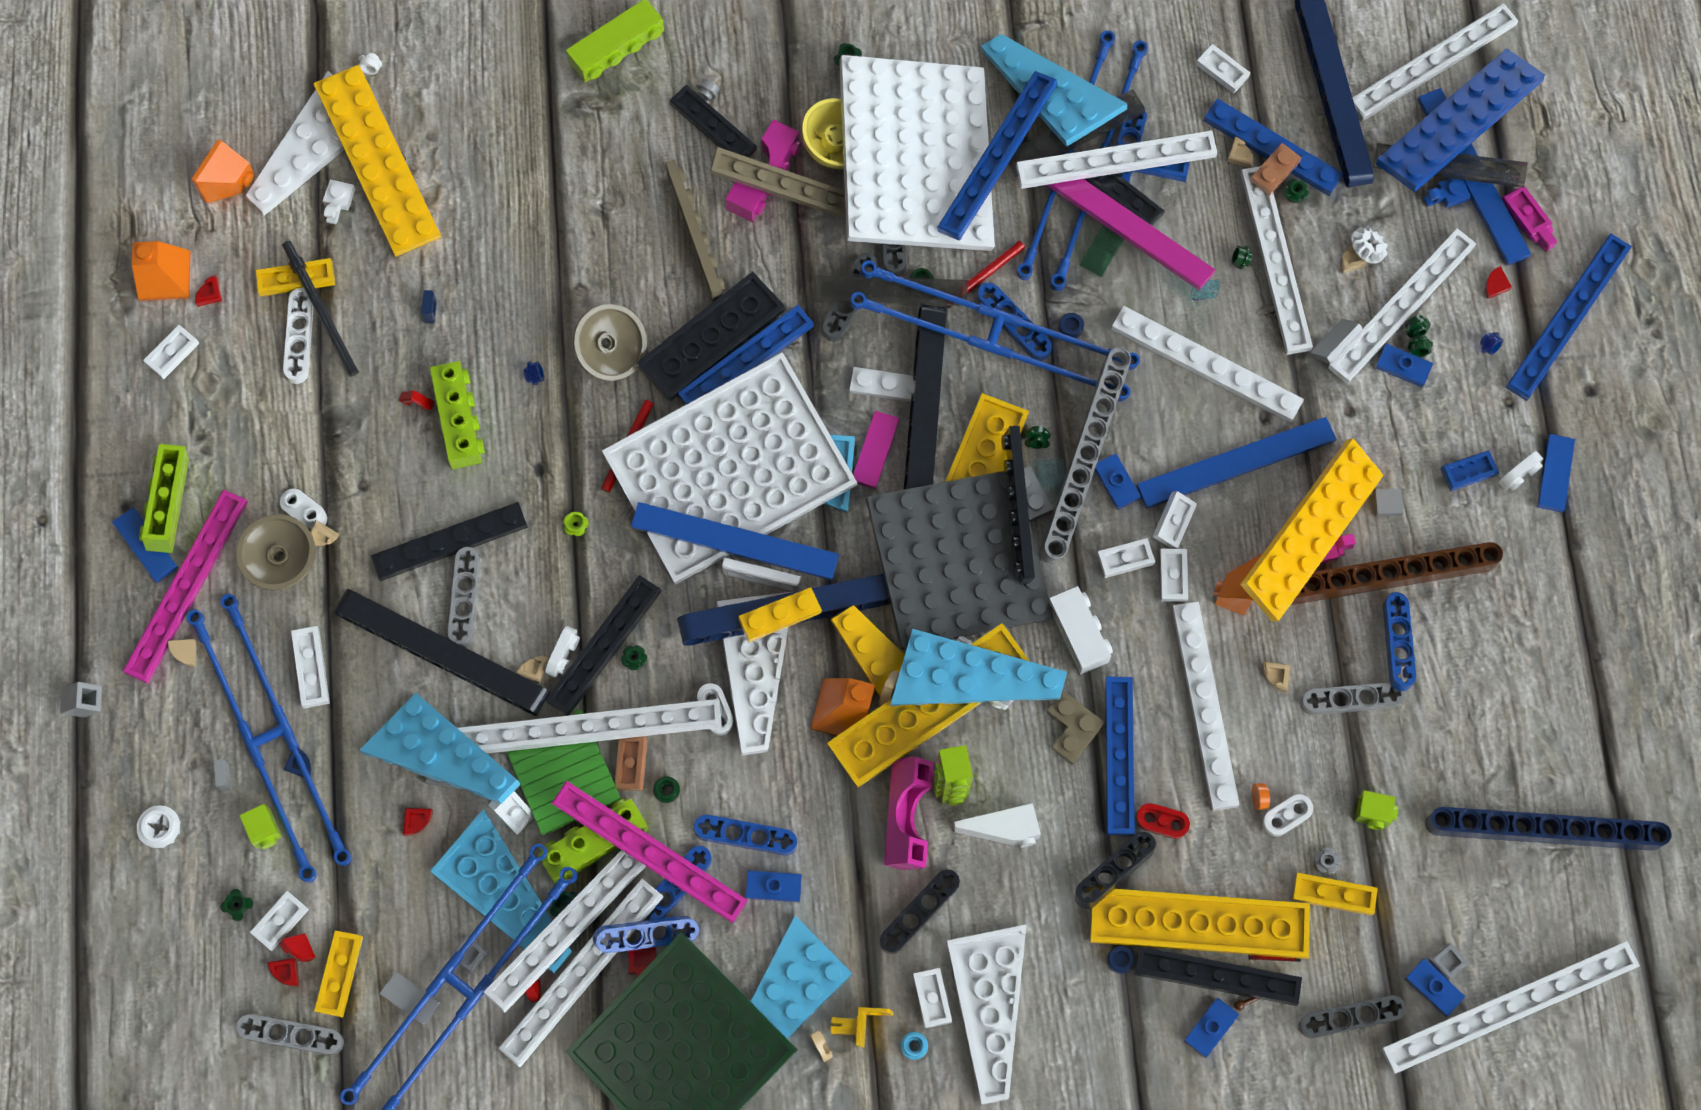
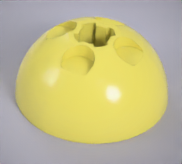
(823, 133)

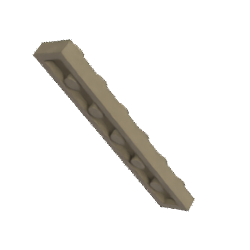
(778, 182)
(692, 220)

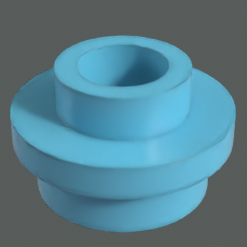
(923, 1045)

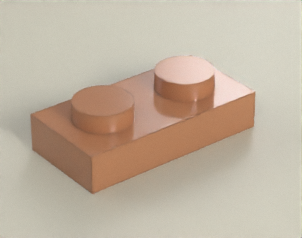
(1275, 169)
(631, 764)

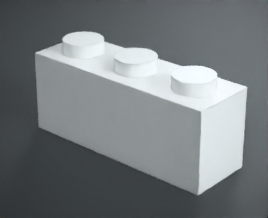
(1080, 630)

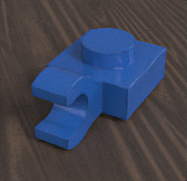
(1449, 192)

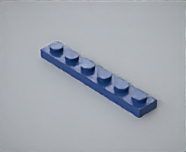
(1265, 142)
(751, 354)
(1119, 756)

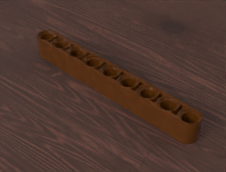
(1401, 576)

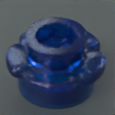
(1491, 343)
(534, 373)

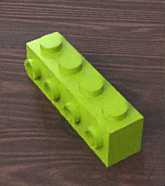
(615, 40)
(456, 414)
(165, 498)
(952, 775)
(583, 846)

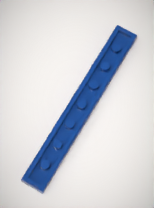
(997, 156)
(1487, 200)
(1568, 317)
(1237, 462)
(735, 541)

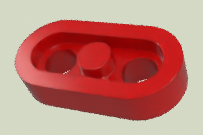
(1162, 820)

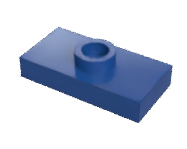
(1404, 365)
(1469, 470)
(1117, 481)
(773, 886)
(1435, 987)
(1211, 1027)

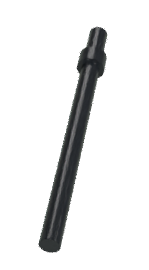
(298, 266)

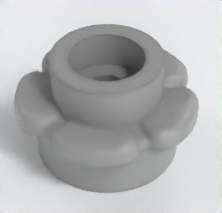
(707, 90)
(1322, 866)

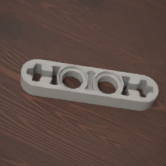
(468, 597)
(1352, 696)
(290, 1032)

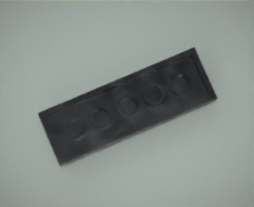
(711, 336)

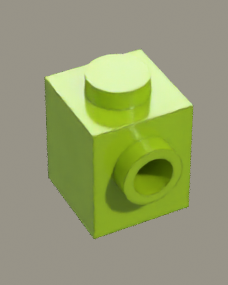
(1376, 810)
(261, 827)

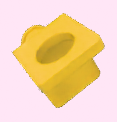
(857, 1025)

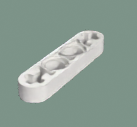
(294, 335)

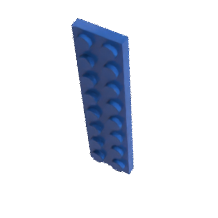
(1460, 120)

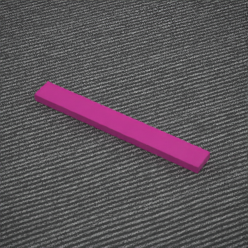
(1136, 231)
(185, 586)
(649, 852)

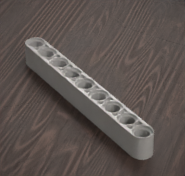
(1084, 467)

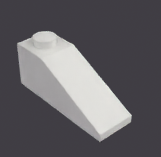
(1006, 826)

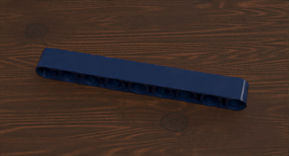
(1335, 92)
(833, 599)
(1560, 824)

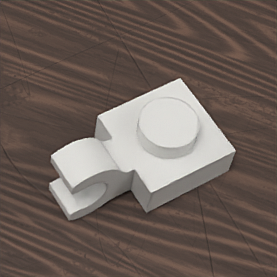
(337, 197)

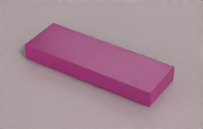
(875, 449)

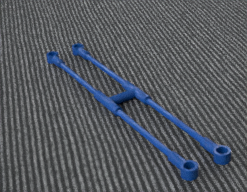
(1065, 262)
(991, 343)
(252, 743)
(447, 975)

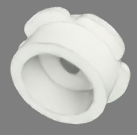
(370, 63)

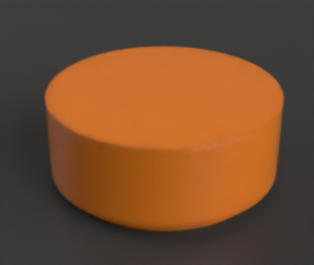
(1260, 796)

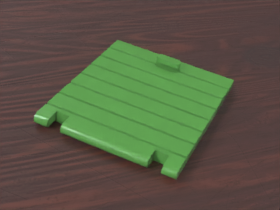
(547, 769)

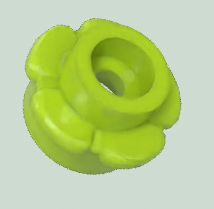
(574, 517)

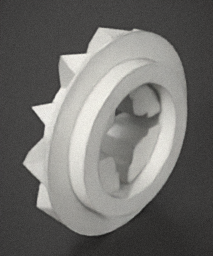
(1365, 249)
(154, 816)

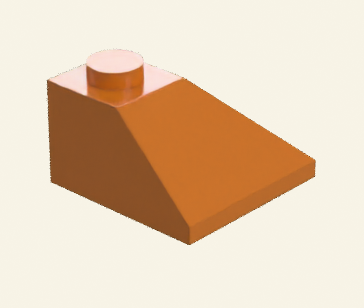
(222, 174)
(161, 271)
(1230, 592)
(842, 704)

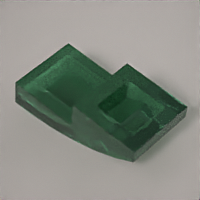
(1102, 251)

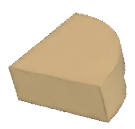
(1240, 154)
(1351, 260)
(322, 534)
(184, 651)
(533, 668)
(1277, 675)
(889, 687)
(821, 1046)

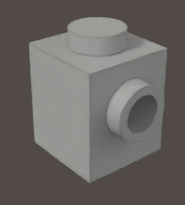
(80, 699)

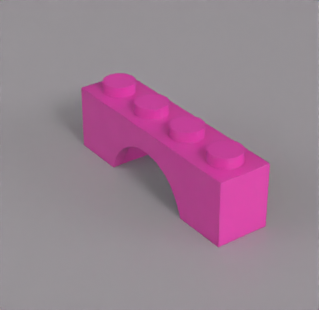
(779, 145)
(908, 783)

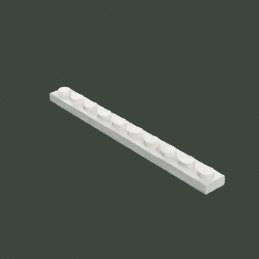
(596, 726)
(1510, 1007)

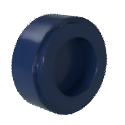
(1071, 325)
(1120, 959)

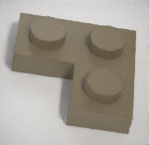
(1080, 724)

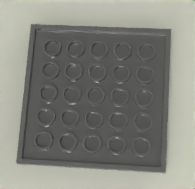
(953, 559)

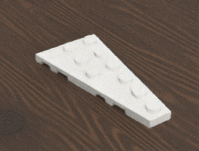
(300, 155)
(754, 682)
(988, 990)

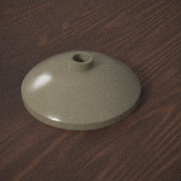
(625, 342)
(265, 541)

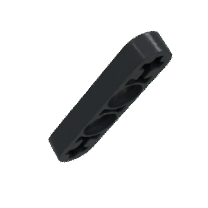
(1115, 870)
(919, 911)

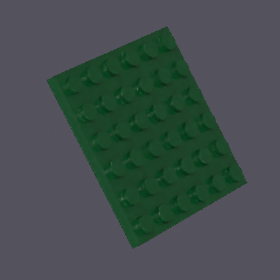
(681, 1039)

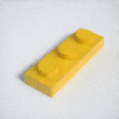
(283, 280)
(779, 614)
(1334, 894)
(338, 974)

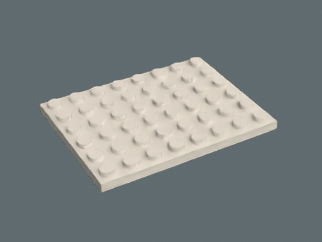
(910, 148)
(733, 457)

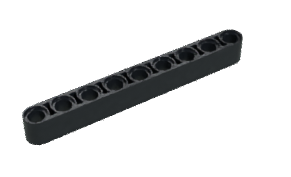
(925, 400)
(441, 652)

